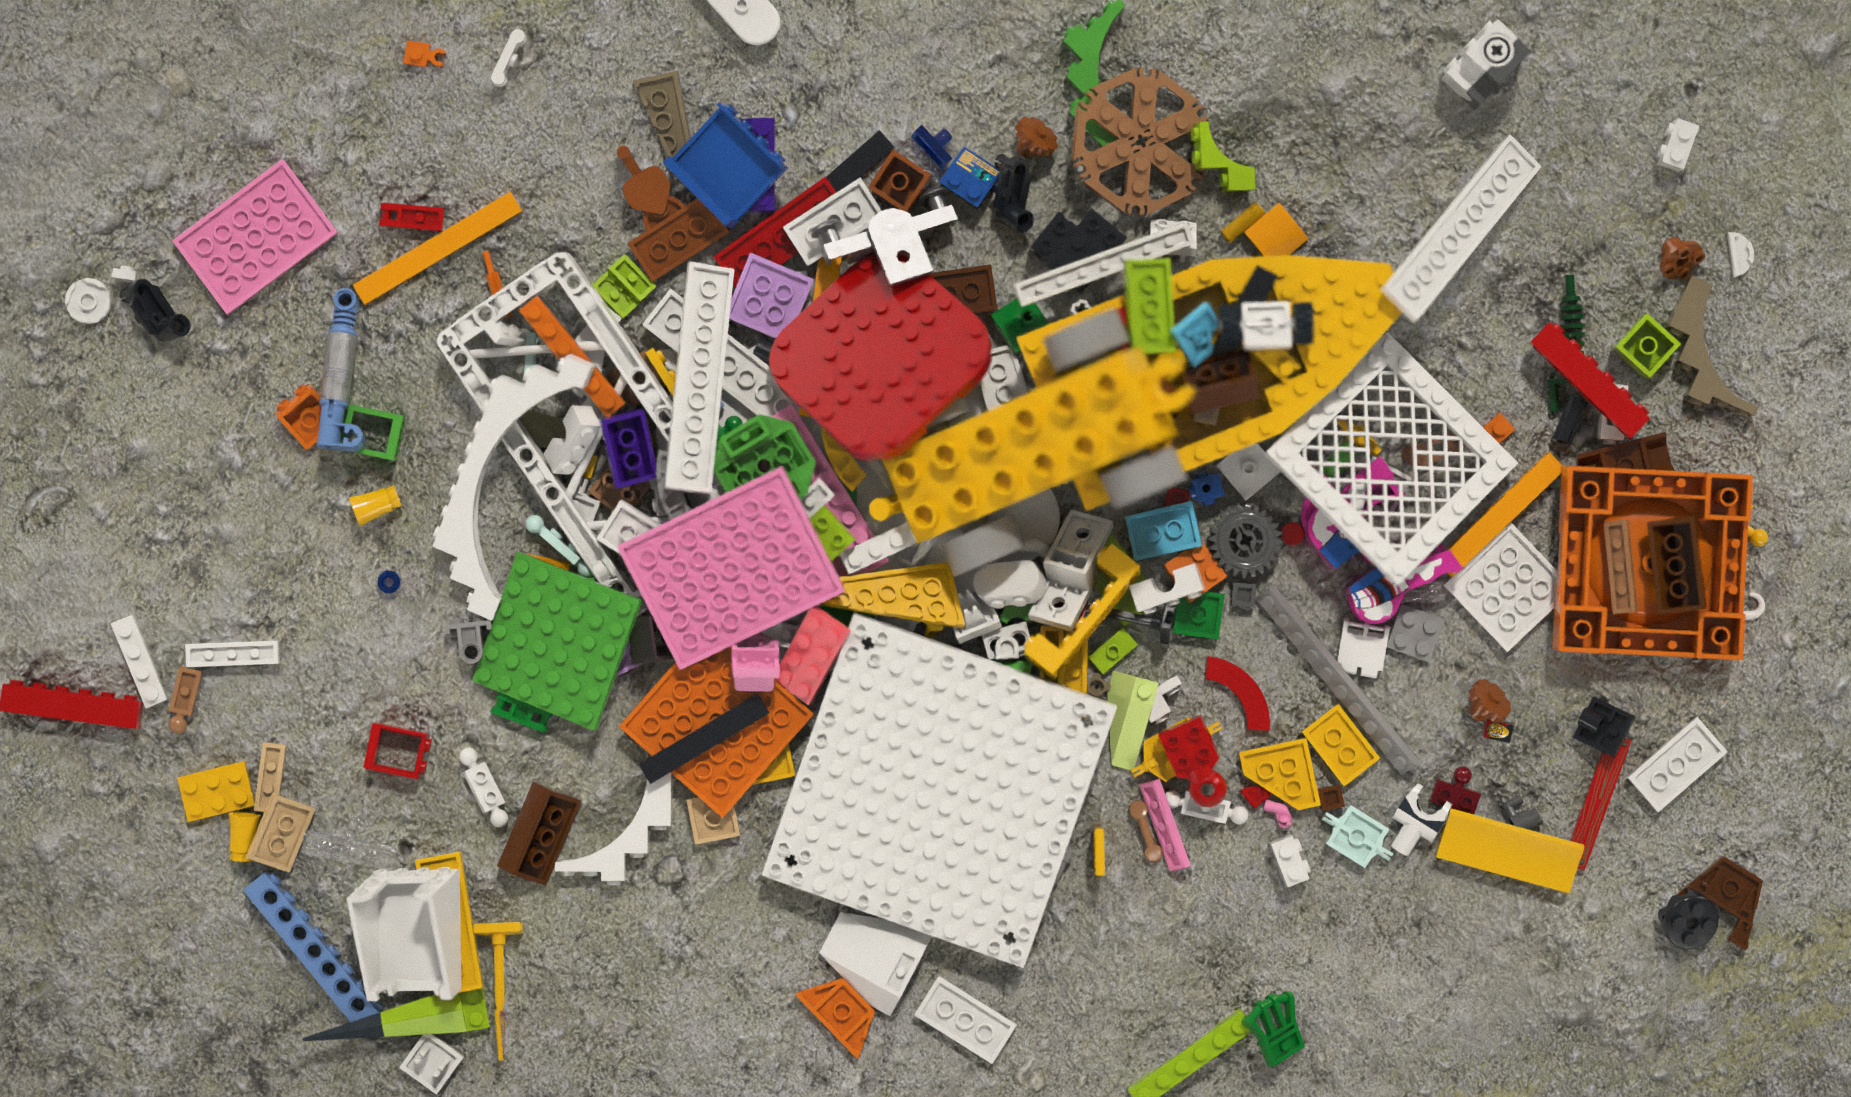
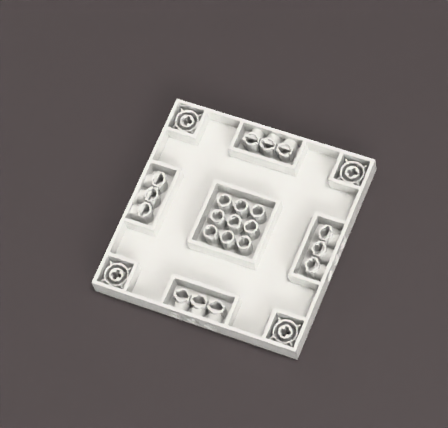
(939, 790)

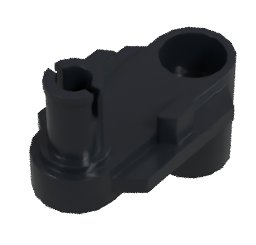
(1012, 193)
(154, 311)

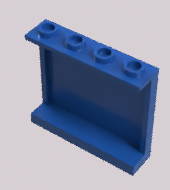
(727, 165)

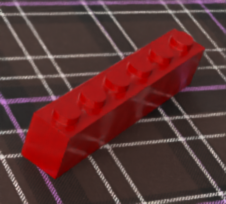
(1590, 380)
(72, 706)

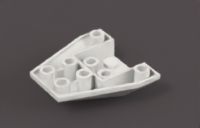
(874, 956)

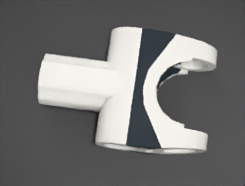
(1417, 822)

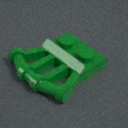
(1277, 1042)

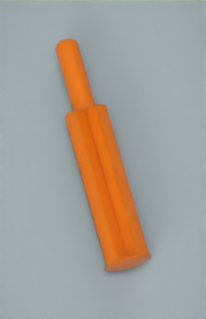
(493, 277)

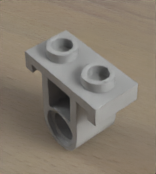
(469, 635)

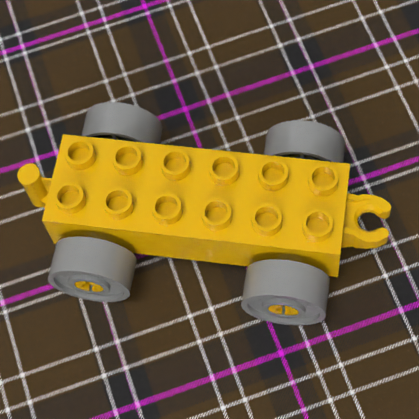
(1039, 442)

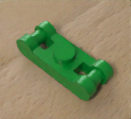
(521, 712)

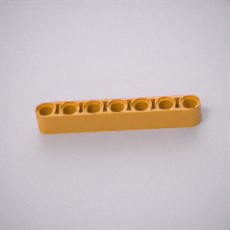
(1505, 509)

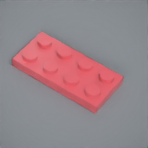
(812, 654)

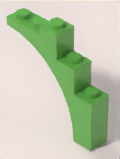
(1086, 48)

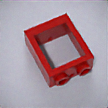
(374, 745)

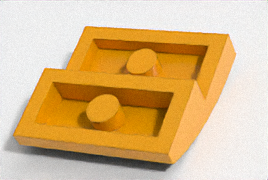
(1276, 233)

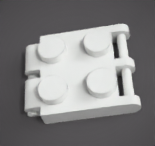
(1362, 648)

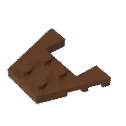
(1732, 890)

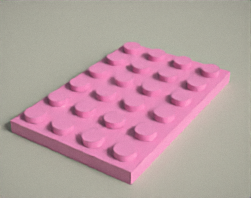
(255, 236)

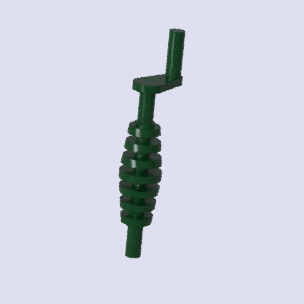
(1572, 327)

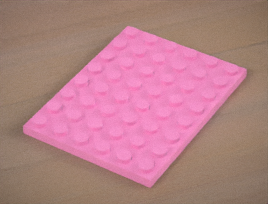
(731, 568)

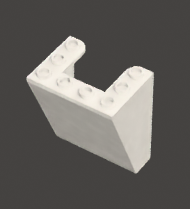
(408, 931)

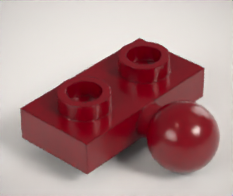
(1456, 794)

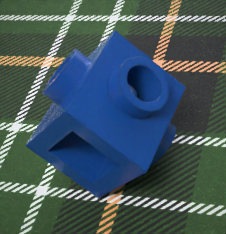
(1214, 485)

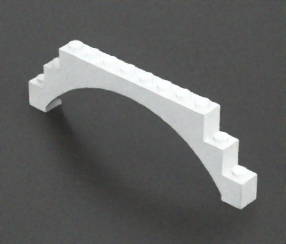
(459, 526)

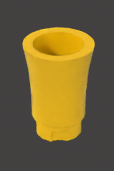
(374, 504)
(242, 831)

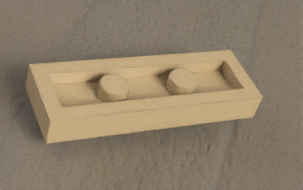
(270, 773)

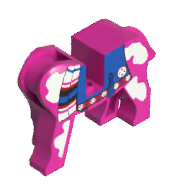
(1372, 594)

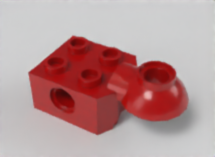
(1193, 758)

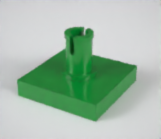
(1016, 321)

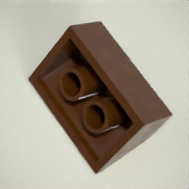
(1221, 381)

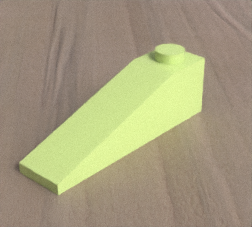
(1134, 704)

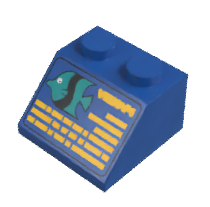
(970, 177)

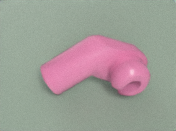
(1281, 812)

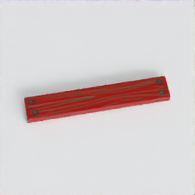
(1597, 801)

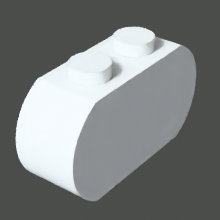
(1009, 583)

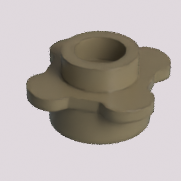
(1103, 686)

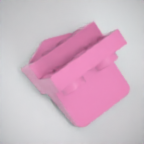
(755, 663)

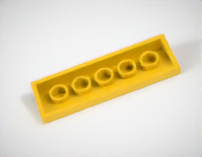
(1509, 850)

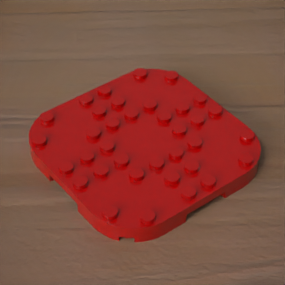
(880, 358)

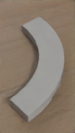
(672, 500)

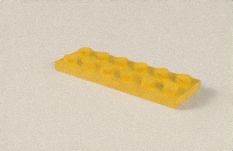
(470, 965)

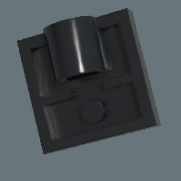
(1603, 727)

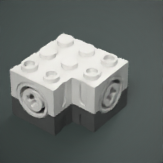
(1484, 63)

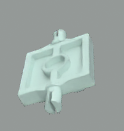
(1357, 836)

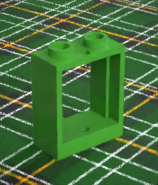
(395, 433)

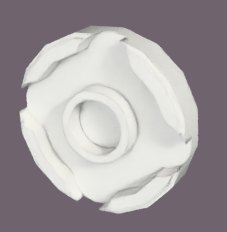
(88, 301)

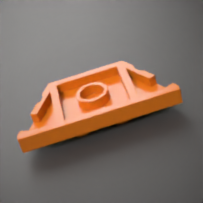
(840, 1011)

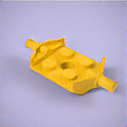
(1156, 759)

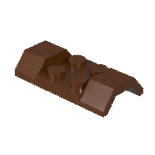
(1640, 453)

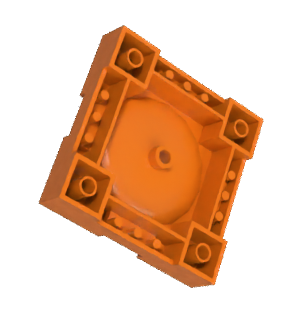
(1582, 589)

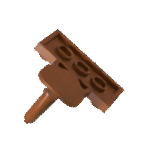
(670, 236)

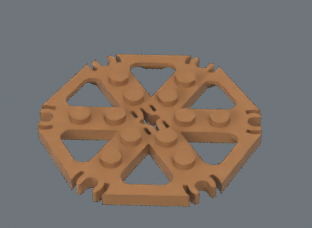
(1119, 151)

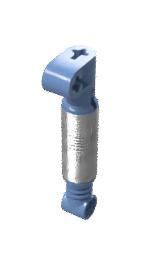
(337, 383)

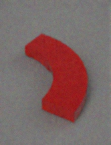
(1244, 687)

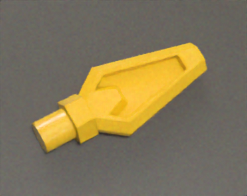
(1359, 441)

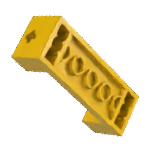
(1123, 573)

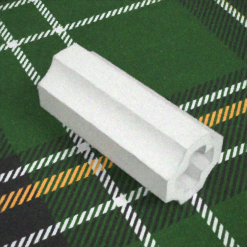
(1080, 304)

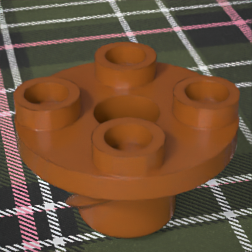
(1680, 258)

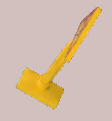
(498, 932)

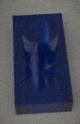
(934, 145)

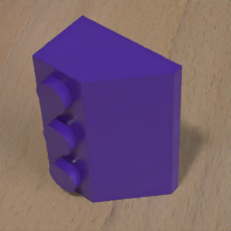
(629, 448)

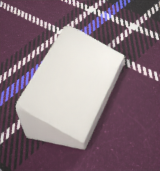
(916, 554)

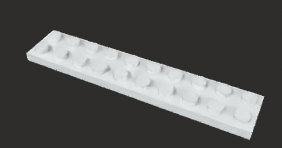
(1460, 228)
(744, 373)
(699, 378)

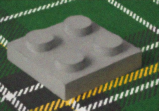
(1415, 633)

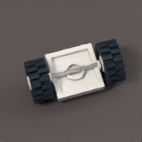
(1266, 325)

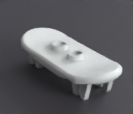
(751, 20)

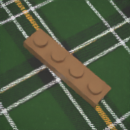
(1620, 566)

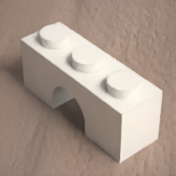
(581, 428)
(1187, 583)

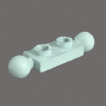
(536, 525)

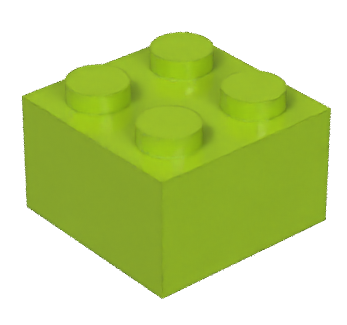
(1646, 346)

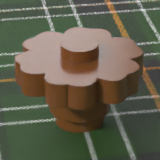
(1034, 138)
(1488, 702)

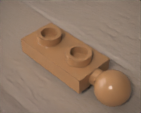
(184, 697)

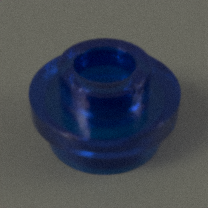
(382, 585)

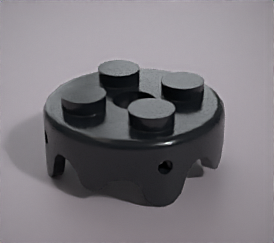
(1681, 909)

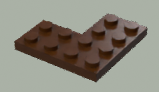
(971, 287)

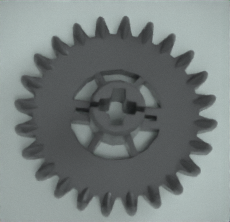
(1256, 560)

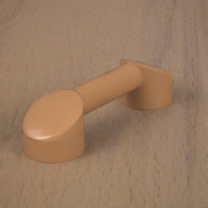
(1138, 811)

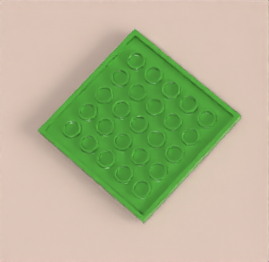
(557, 640)

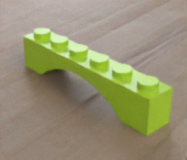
(1192, 1058)

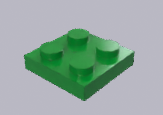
(1199, 617)

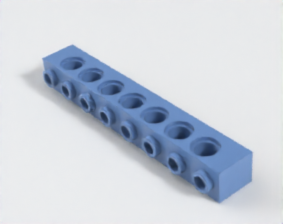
(257, 893)

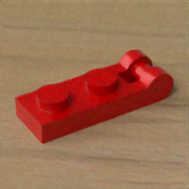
(412, 217)

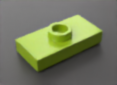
(1112, 650)

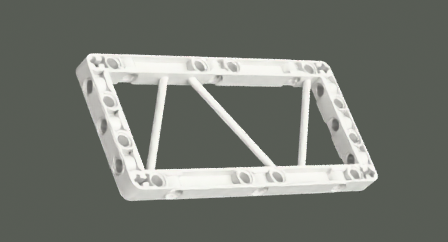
(517, 438)

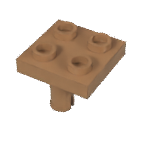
(606, 492)

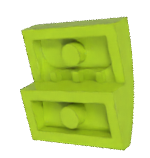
(623, 286)

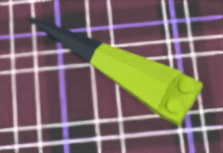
(426, 1015)

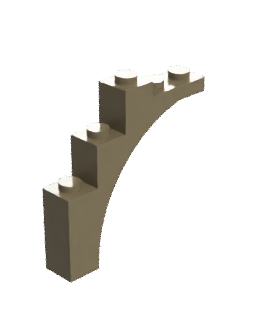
(1688, 322)

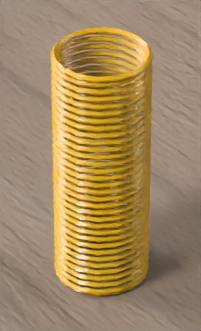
(1242, 222)

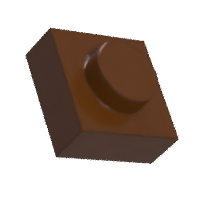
(1331, 797)

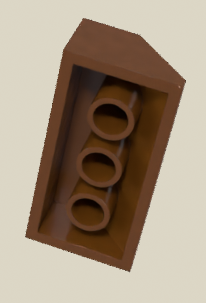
(1677, 565)
(539, 833)

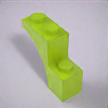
(1208, 157)

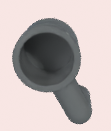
(1527, 819)

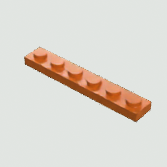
(563, 344)

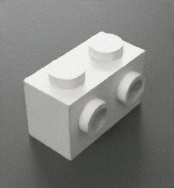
(1677, 145)
(1289, 861)

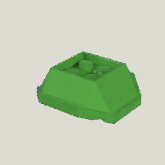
(760, 439)

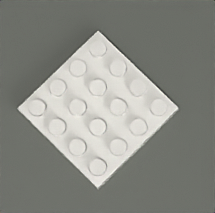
(1506, 587)

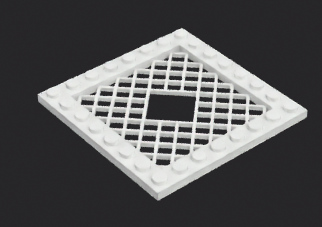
(1332, 504)

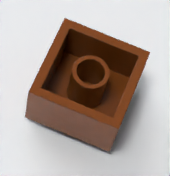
(901, 181)

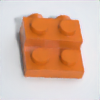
(302, 415)

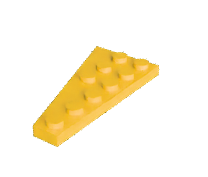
(909, 593)

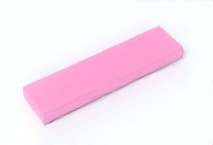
(1164, 825)

